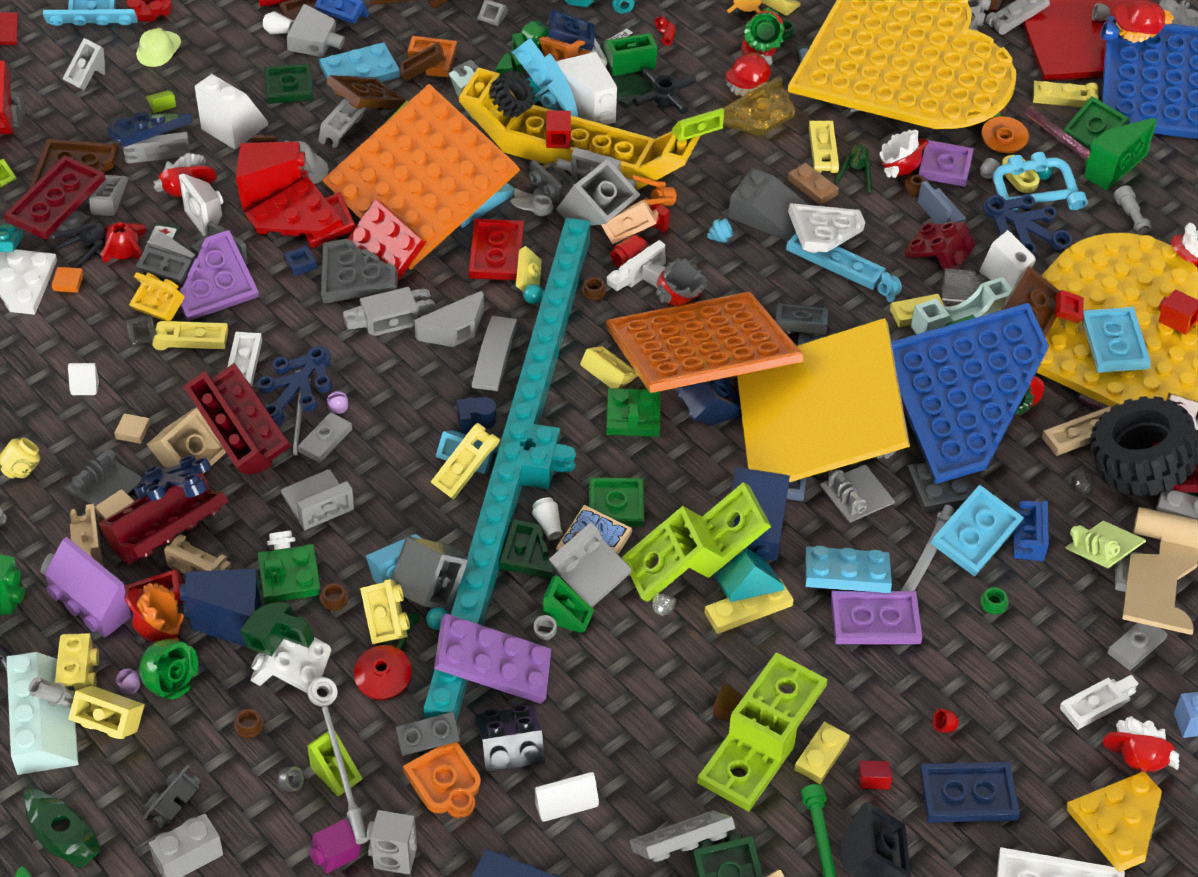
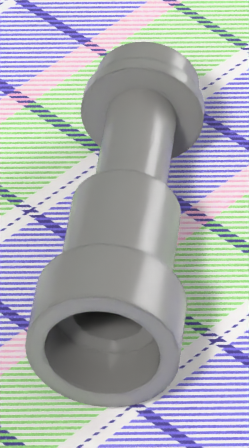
(1126, 198)

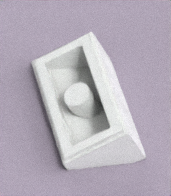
(566, 797)

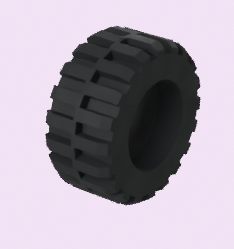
(1151, 468)

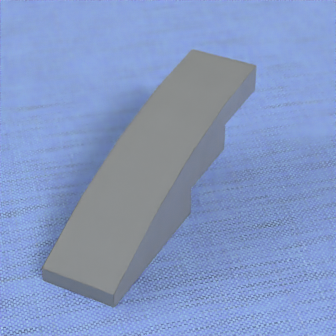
(494, 353)

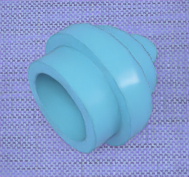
(720, 231)

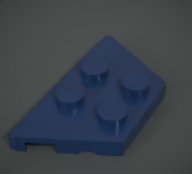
(145, 126)

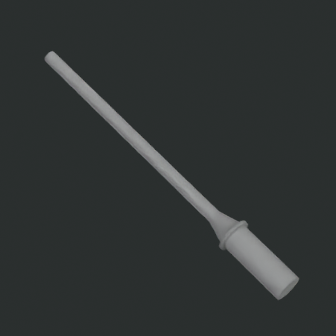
(354, 812)

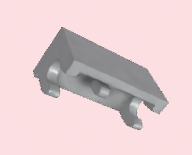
(339, 122)

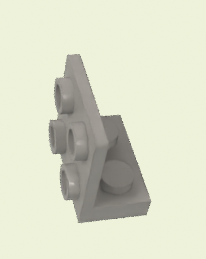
(318, 499)
(589, 565)

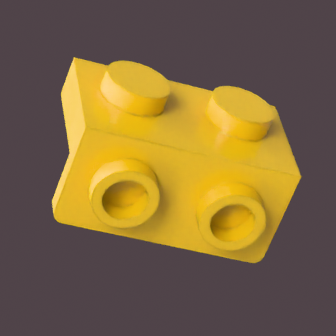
(156, 297)

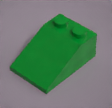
(1118, 152)

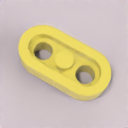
(1025, 182)

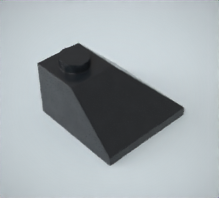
(875, 845)

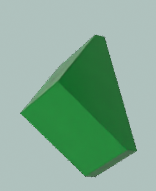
(566, 606)

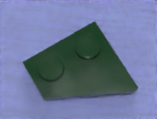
(526, 550)

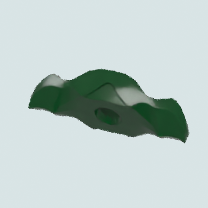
(75, 844)

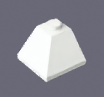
(200, 202)

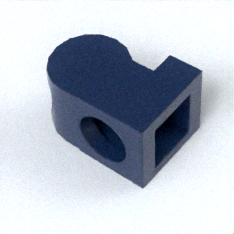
(474, 411)

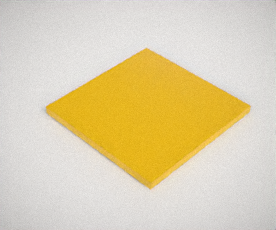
(828, 408)

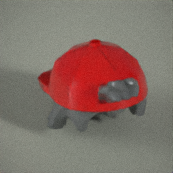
(680, 283)

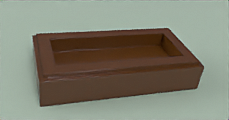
(421, 61)

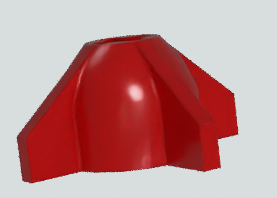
(122, 241)

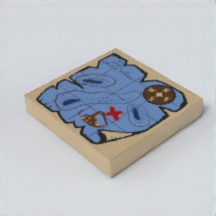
(611, 531)

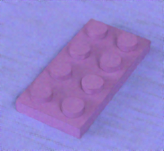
(493, 658)

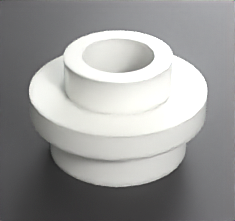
(281, 540)
(326, 684)

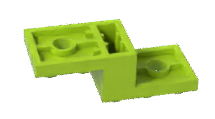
(696, 541)
(762, 731)

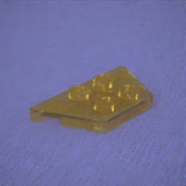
(760, 109)

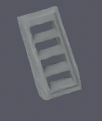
(108, 195)
(167, 244)

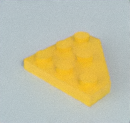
(1120, 818)

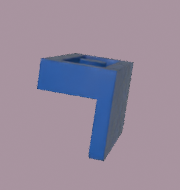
(343, 9)

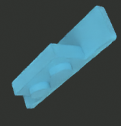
(91, 11)

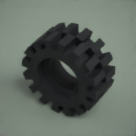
(504, 99)

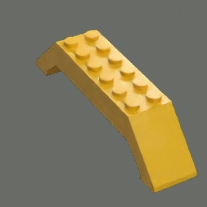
(526, 136)

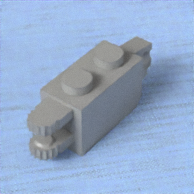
(389, 311)

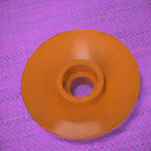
(1005, 134)

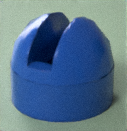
(1109, 31)

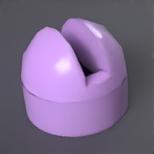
(337, 402)
(130, 683)

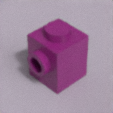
(334, 846)

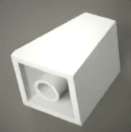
(591, 87)
(227, 112)

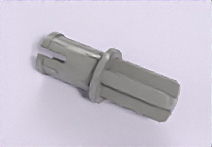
(54, 693)

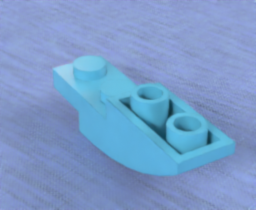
(546, 73)

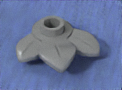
(536, 202)

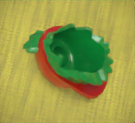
(763, 33)

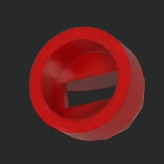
(945, 721)

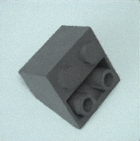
(429, 572)

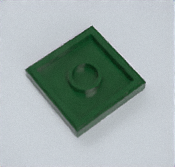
(288, 83)

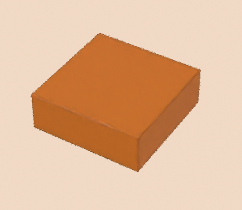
(67, 279)

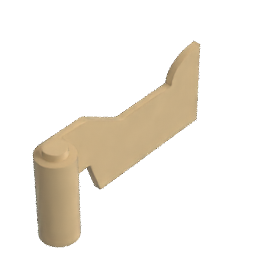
(1154, 577)

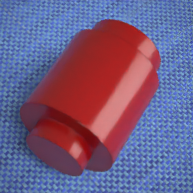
(627, 250)

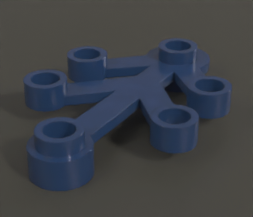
(1024, 221)
(316, 360)
(184, 475)

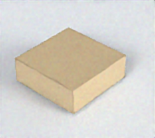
(132, 428)

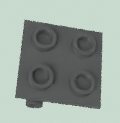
(103, 479)

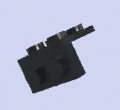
(510, 738)

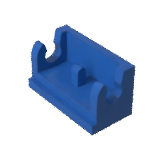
(1031, 536)

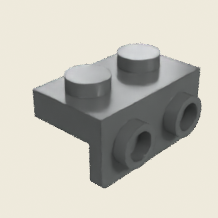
(551, 180)

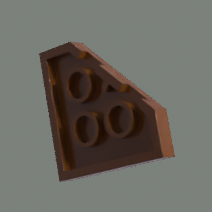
(96, 155)

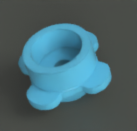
(889, 286)

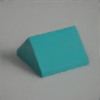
(747, 577)

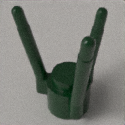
(857, 160)

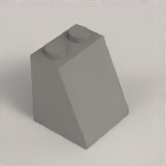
(598, 195)

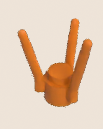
(661, 195)

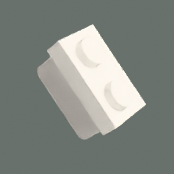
(292, 664)

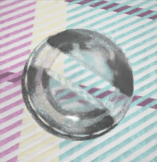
(663, 604)

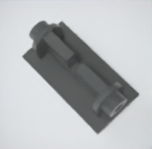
(428, 733)
(162, 805)

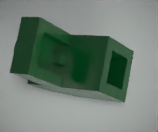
(272, 625)

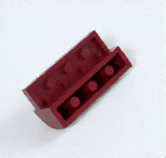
(238, 419)
(149, 524)

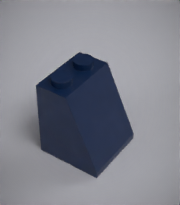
(771, 493)
(221, 601)

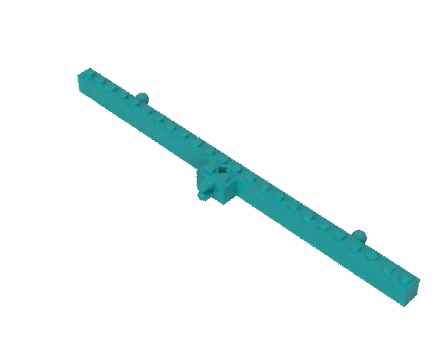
(525, 455)

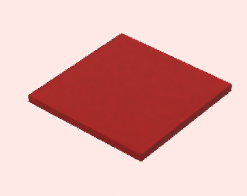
(1068, 40)

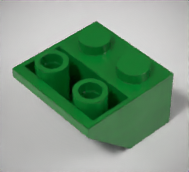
(630, 53)

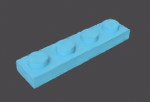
(841, 262)

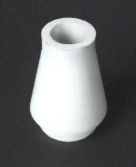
(276, 23)
(547, 515)

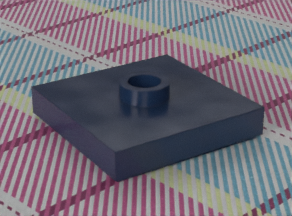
(570, 29)

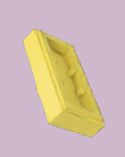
(528, 268)

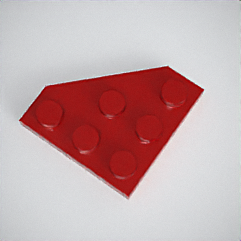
(295, 211)

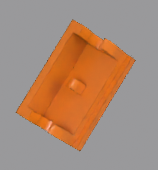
(561, 50)

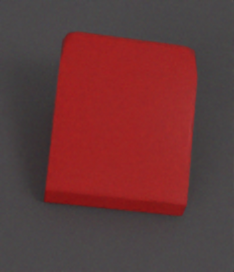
(874, 775)

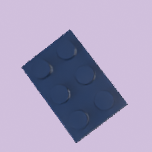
(969, 792)

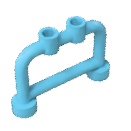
(1039, 162)

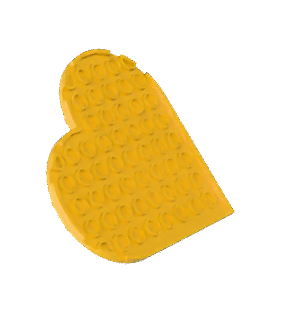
(907, 63)
(1123, 273)

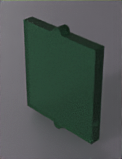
(629, 87)

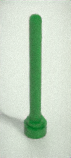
(814, 798)

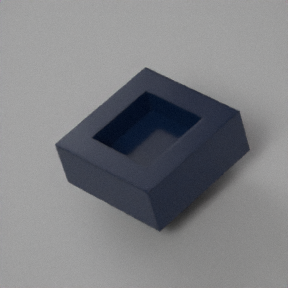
(300, 260)

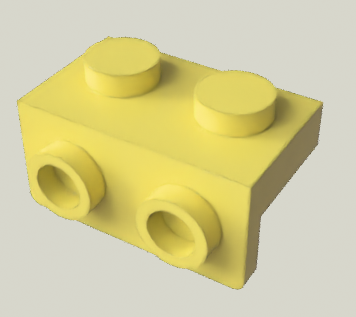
(384, 611)
(76, 661)

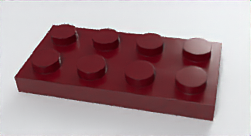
(54, 197)

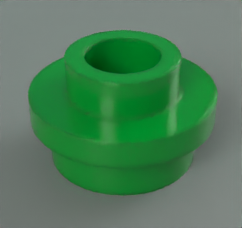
(994, 595)

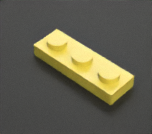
(728, 615)

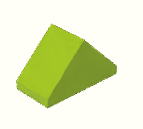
(325, 765)

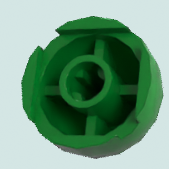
(168, 668)

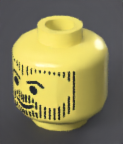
(19, 458)

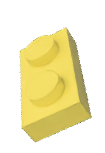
(903, 310)
(822, 752)

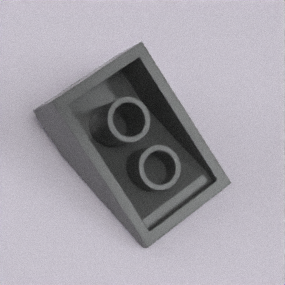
(764, 204)

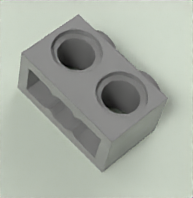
(392, 841)

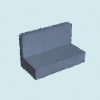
(938, 205)

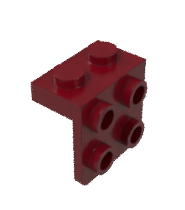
(947, 241)

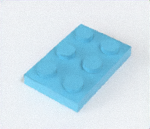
(362, 62)
(1115, 340)
(977, 530)
(847, 569)

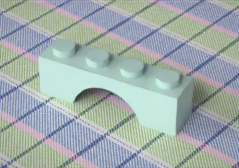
(986, 300)

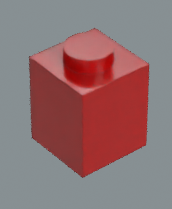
(558, 129)
(1179, 311)

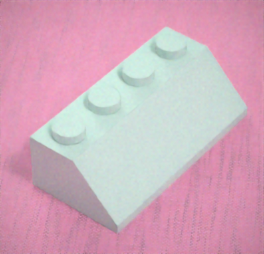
(39, 732)

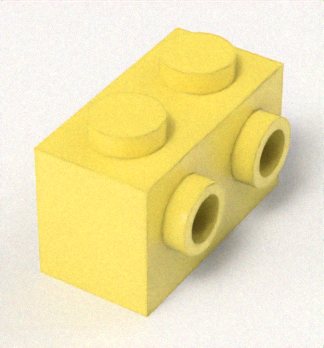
(106, 712)

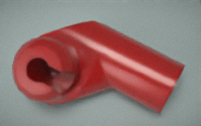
(666, 28)

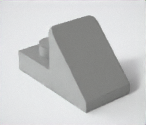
(85, 62)

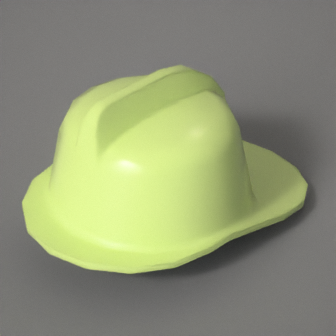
(157, 47)

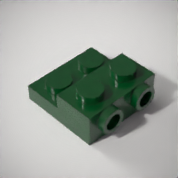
(729, 859)

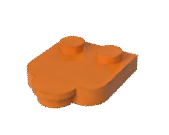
(445, 780)

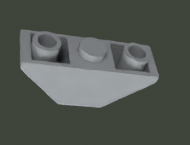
(452, 323)

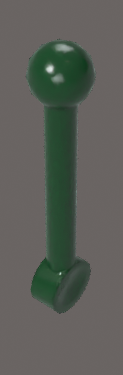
(413, 619)

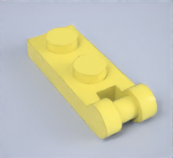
(1063, 94)
(823, 146)
(190, 335)
(464, 461)

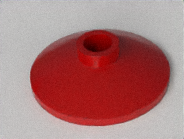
(386, 683)

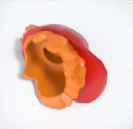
(154, 612)

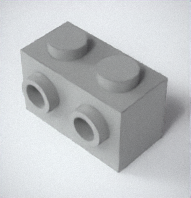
(186, 847)

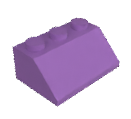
(87, 589)

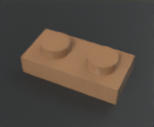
(813, 184)

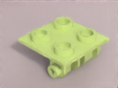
(1103, 543)

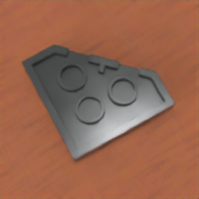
(354, 272)

